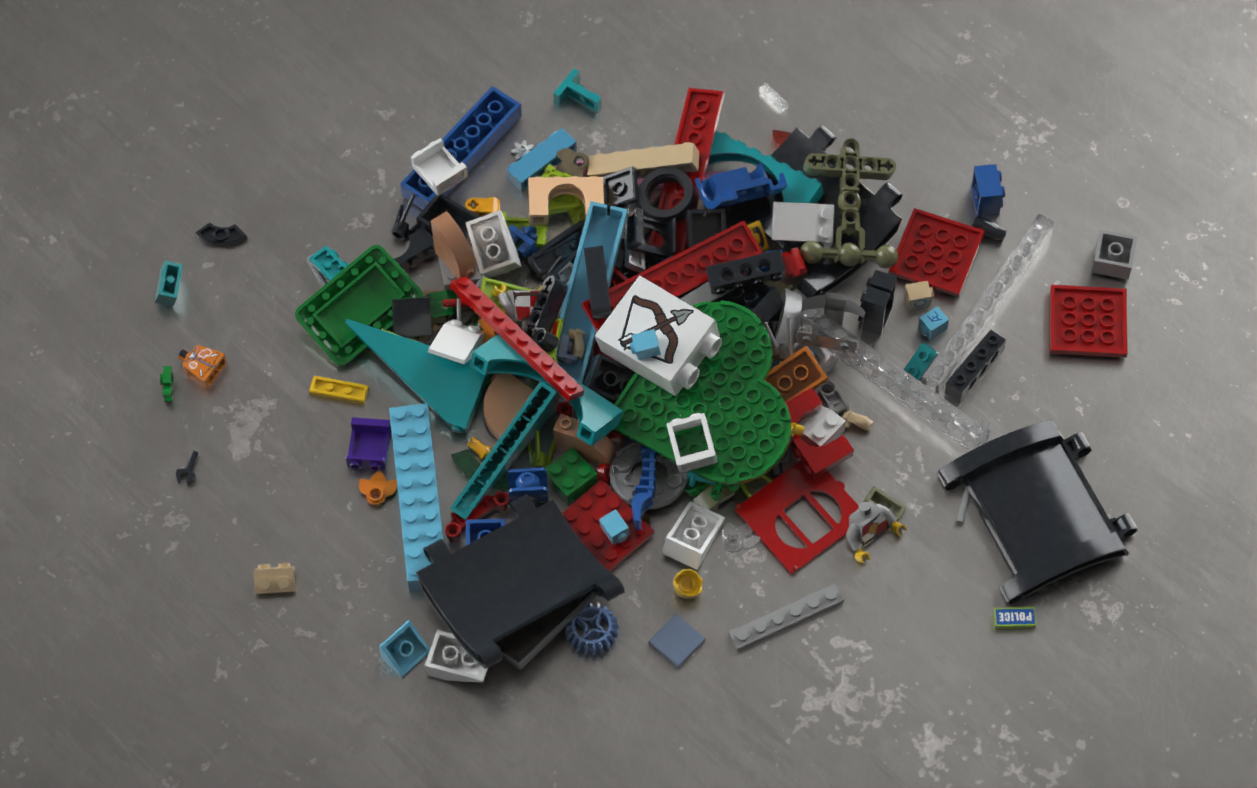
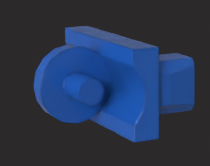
(525, 238)

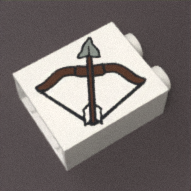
(681, 330)

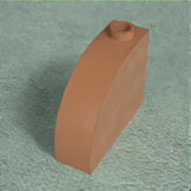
(452, 246)
(503, 402)
(565, 438)

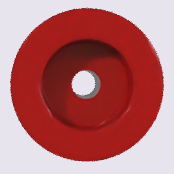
(603, 472)

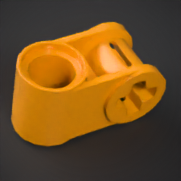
(483, 206)

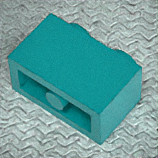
(168, 283)

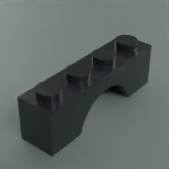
(420, 248)

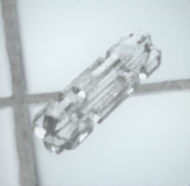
(773, 96)

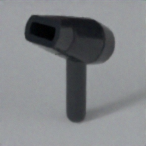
(991, 229)

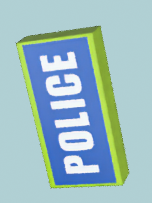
(1014, 618)

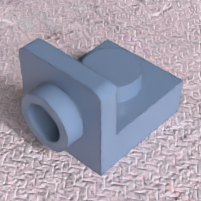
(565, 348)

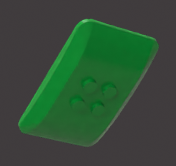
(357, 293)

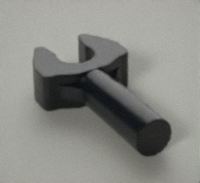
(187, 471)

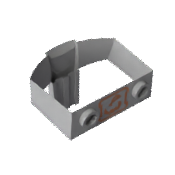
(834, 307)

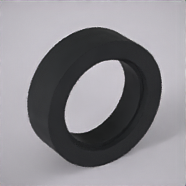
(660, 176)

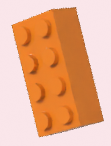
(796, 374)

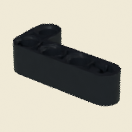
(545, 313)

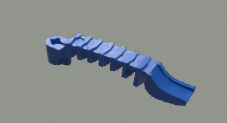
(646, 489)

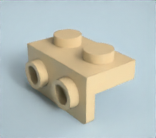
(274, 579)

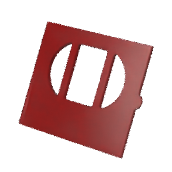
(771, 501)

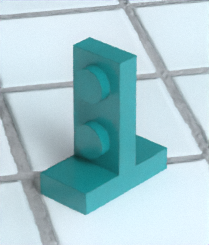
(571, 88)

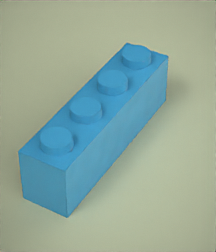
(536, 161)

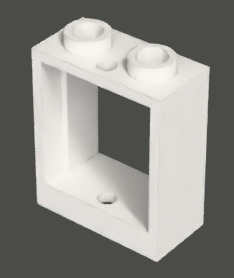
(697, 459)

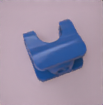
(528, 481)

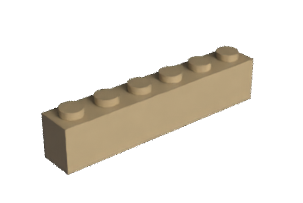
(681, 156)

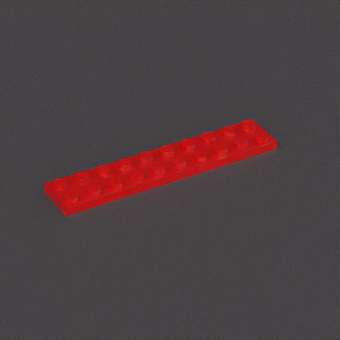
(699, 127)
(688, 269)

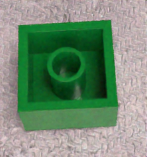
(570, 476)

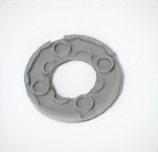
(625, 489)

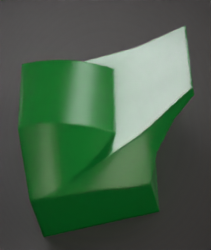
(436, 303)

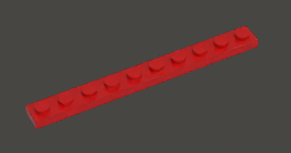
(517, 338)

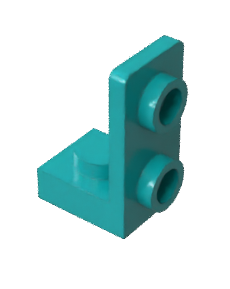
(921, 361)

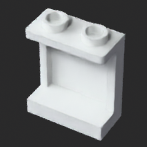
(438, 167)

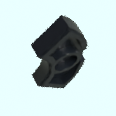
(221, 235)

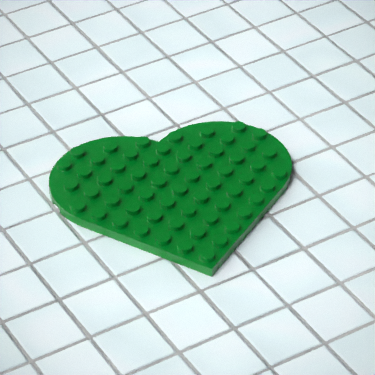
(742, 410)

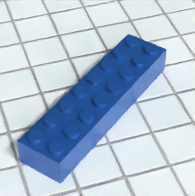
(470, 139)

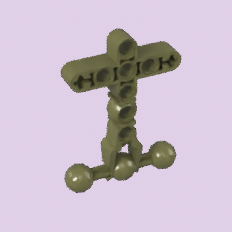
(849, 253)

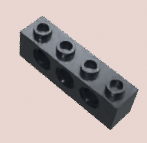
(734, 268)
(975, 366)

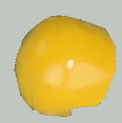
(687, 584)

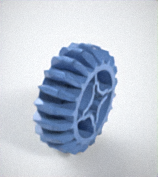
(603, 638)

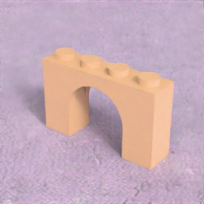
(543, 190)

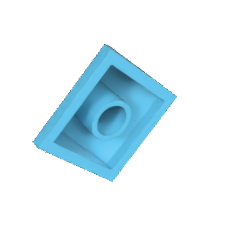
(404, 649)

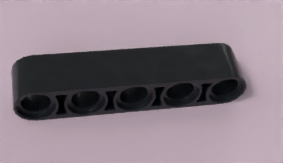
(597, 282)

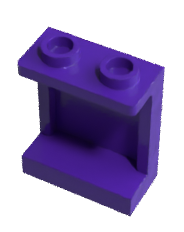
(369, 444)

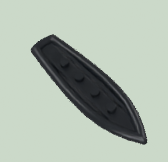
(560, 246)

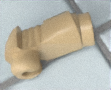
(578, 342)
(859, 420)

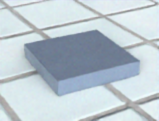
(677, 641)

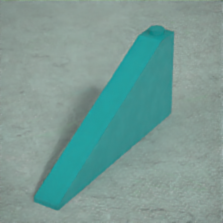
(446, 385)
(517, 436)

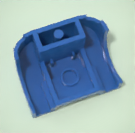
(737, 187)

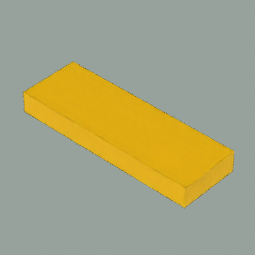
(339, 390)

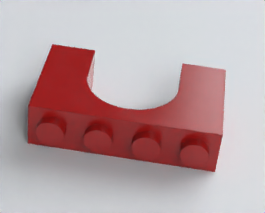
(815, 459)

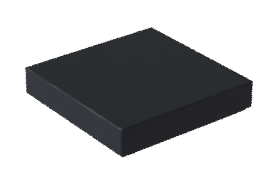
(620, 188)
(411, 316)

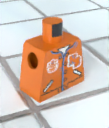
(202, 364)

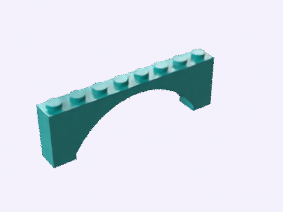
(800, 187)
(594, 413)

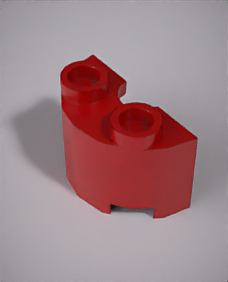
(794, 263)

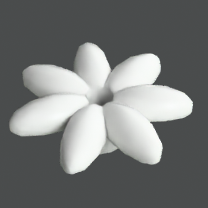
(521, 149)

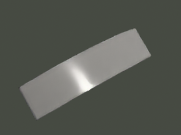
(791, 308)

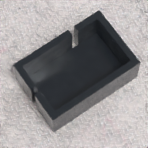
(438, 206)
(703, 227)
(877, 301)

